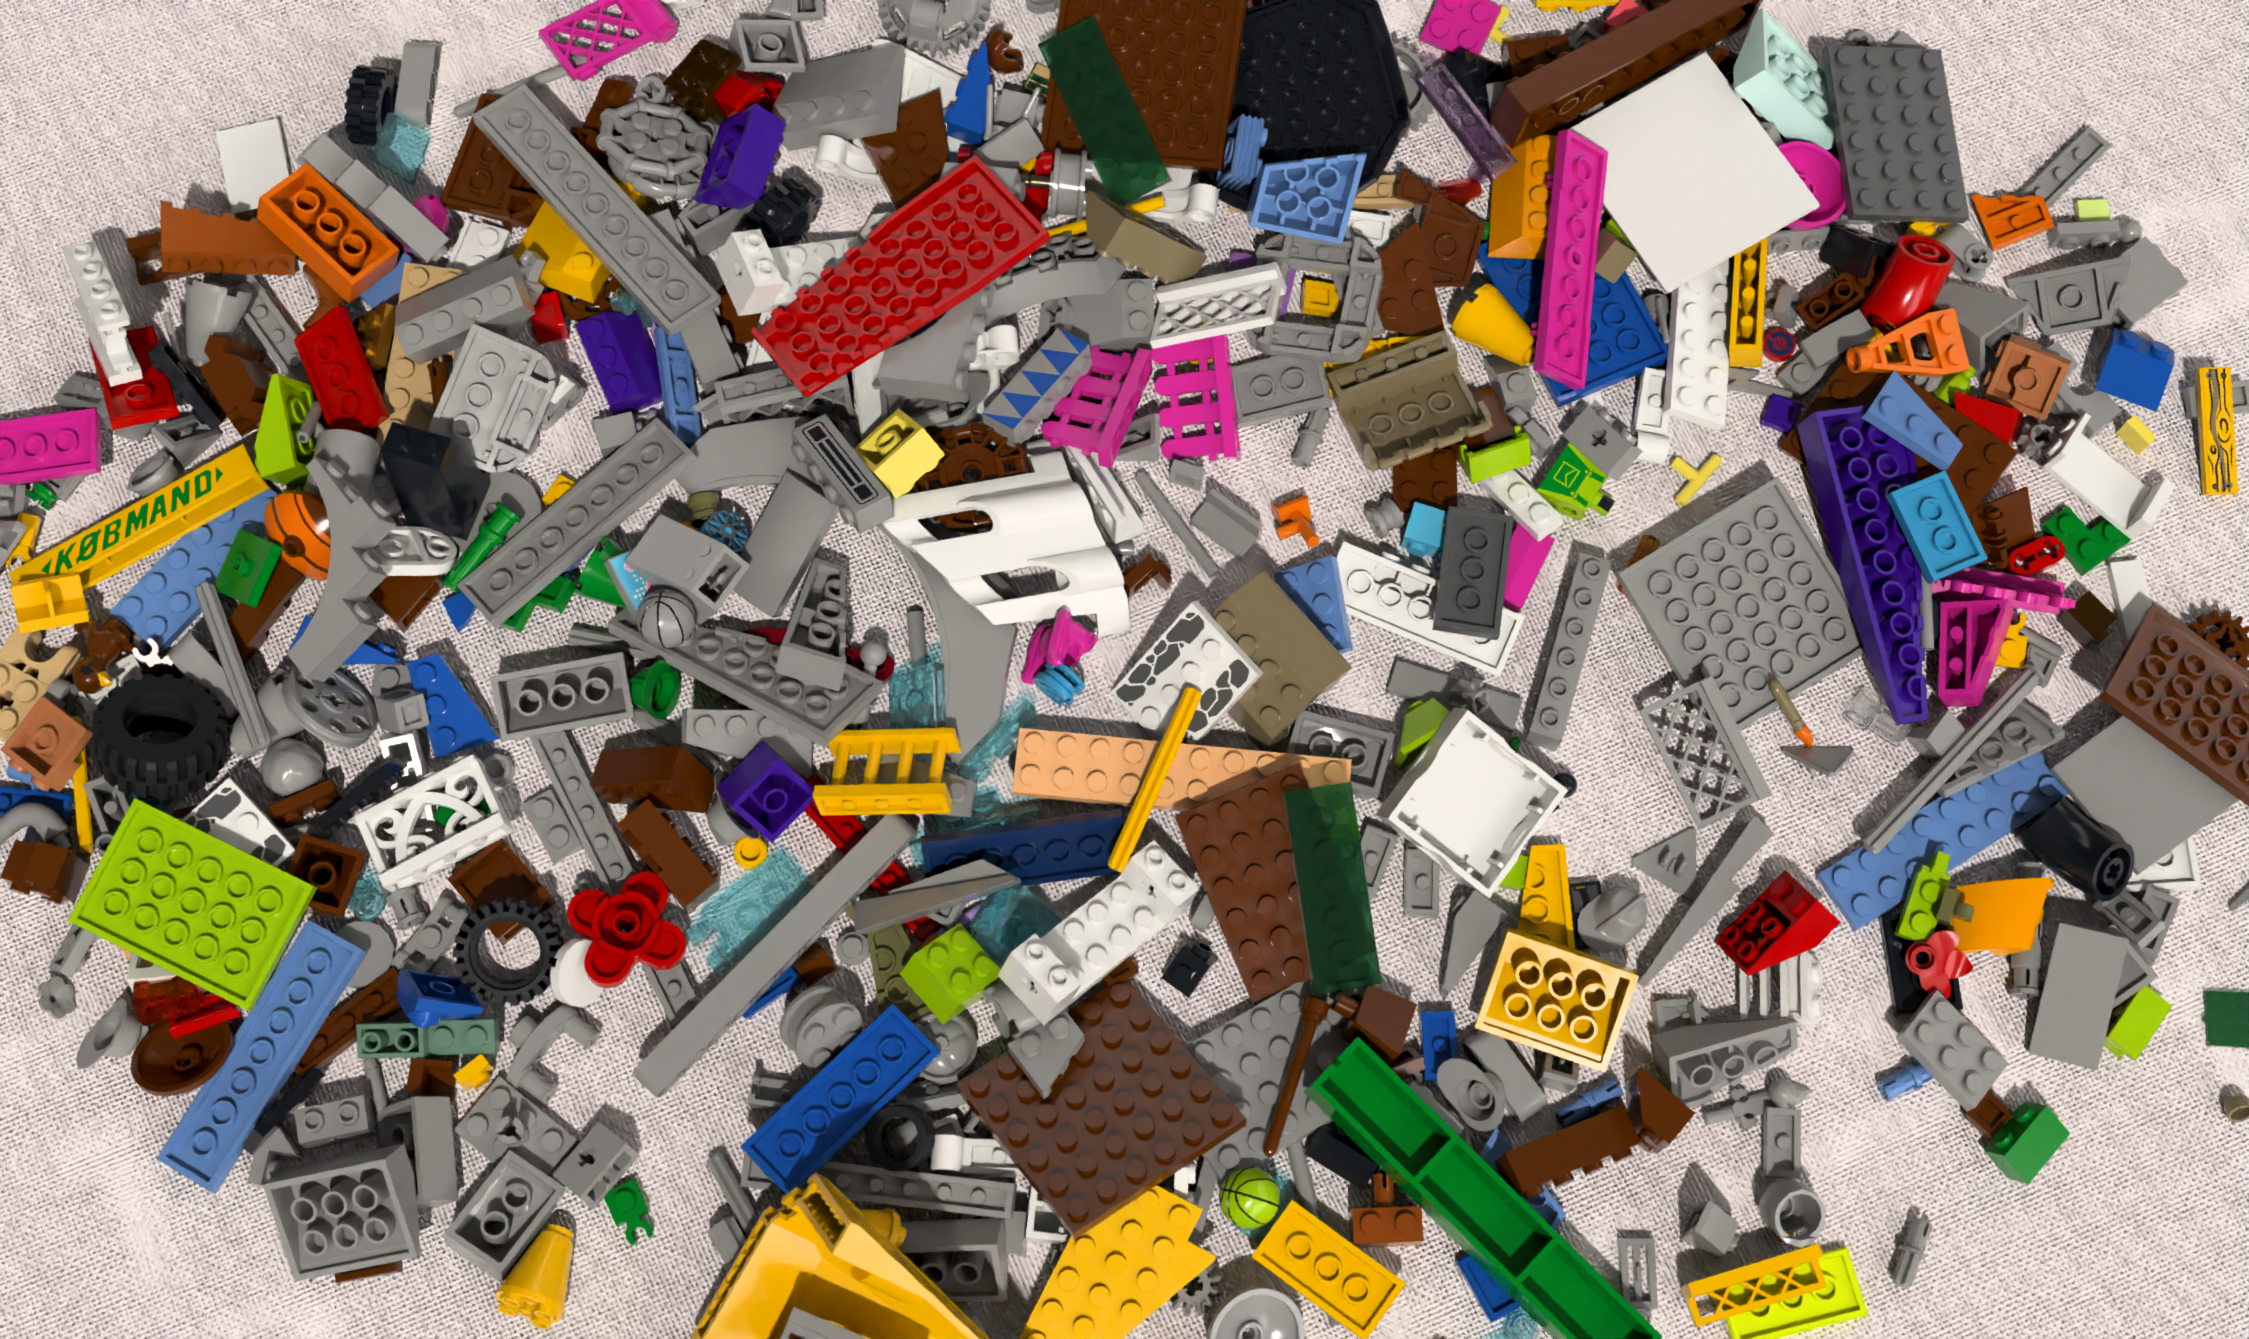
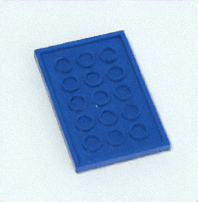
(1621, 328)

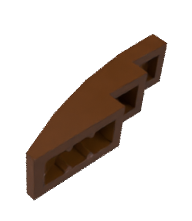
(250, 623)

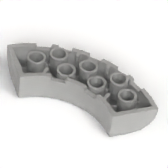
(1053, 271)

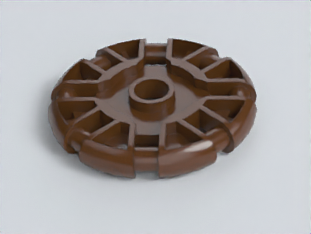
(971, 456)

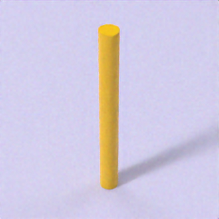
(1140, 207)

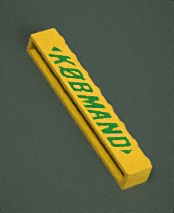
(151, 521)

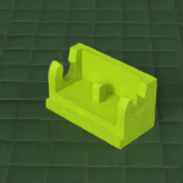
(1496, 458)
(2135, 1023)

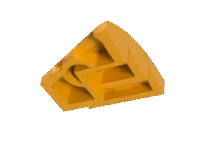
(2002, 916)

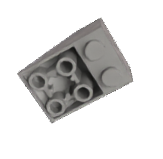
(688, 563)

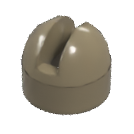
(2237, 1107)

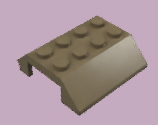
(1407, 402)
(1288, 649)

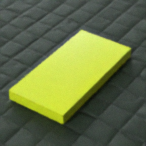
(1827, 1306)

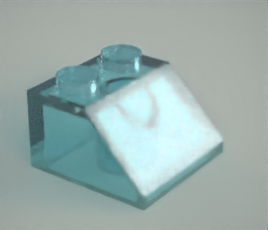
(1009, 920)

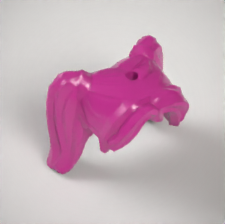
(1057, 645)

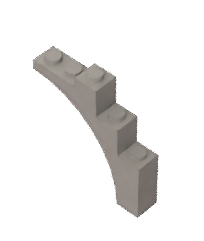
(353, 573)

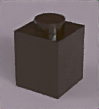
(2087, 620)

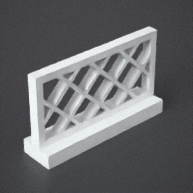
(1206, 295)

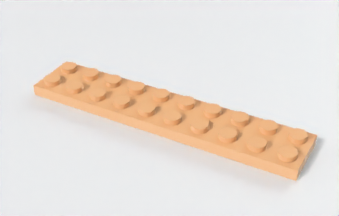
(1114, 769)

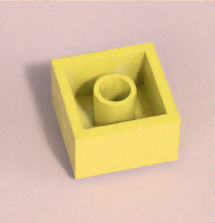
(899, 453)

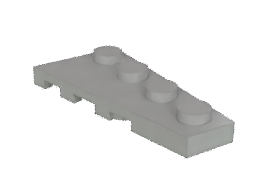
(2016, 738)

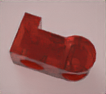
(166, 1000)

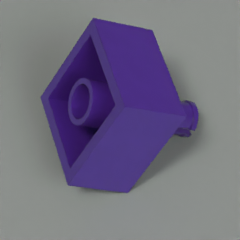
(767, 791)

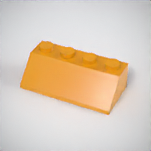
(1523, 202)

